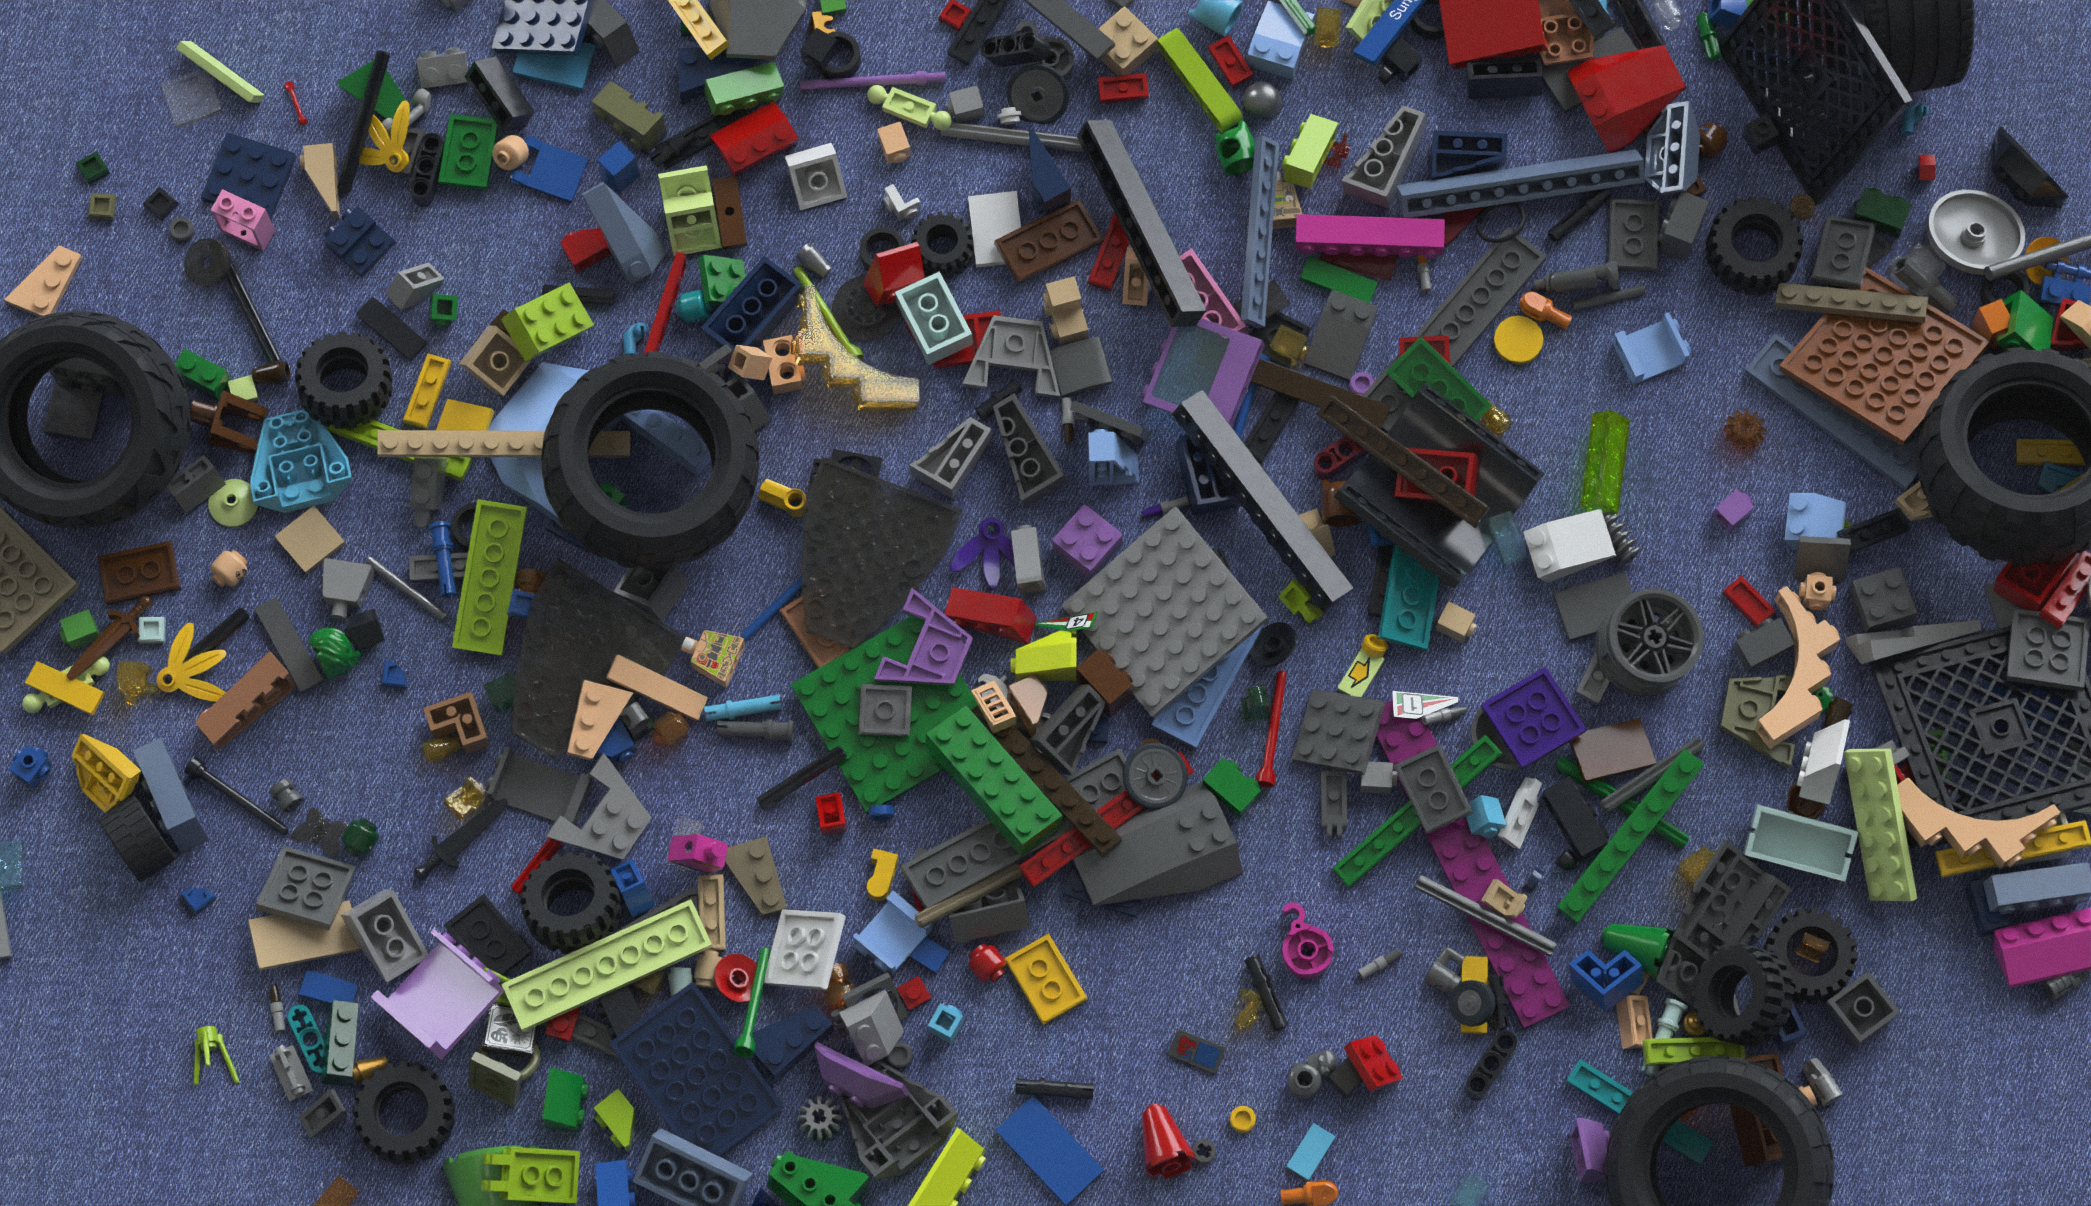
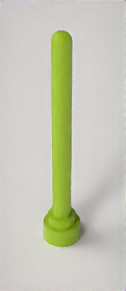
(828, 317)

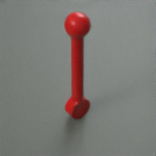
(289, 86)

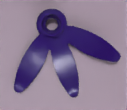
(991, 545)

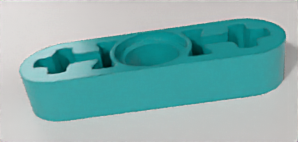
(296, 1026)

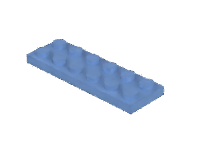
(1195, 709)

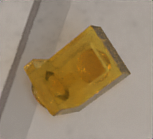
(466, 798)
(1248, 1016)

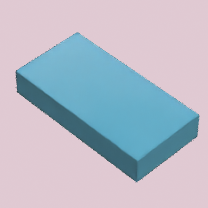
(1310, 1152)

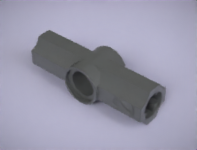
(1923, 284)

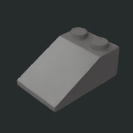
(385, 934)

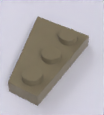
(756, 872)

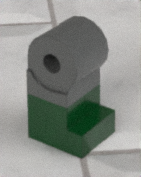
(636, 721)

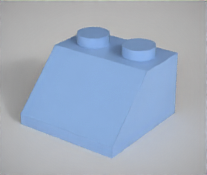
(1813, 517)

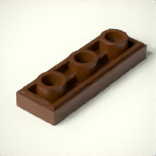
(727, 201)

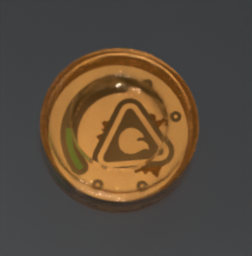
(1802, 206)

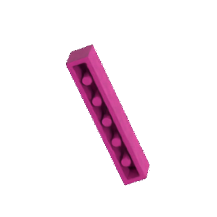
(1369, 235)

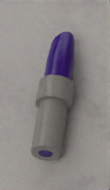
(1165, 507)

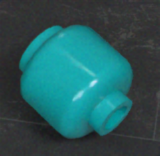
(693, 308)

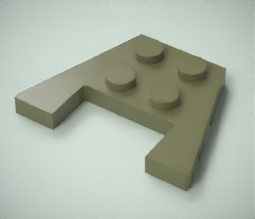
(1745, 704)

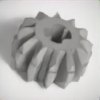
(817, 1109)

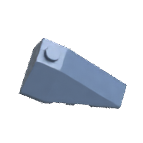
(625, 232)

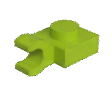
(1297, 601)

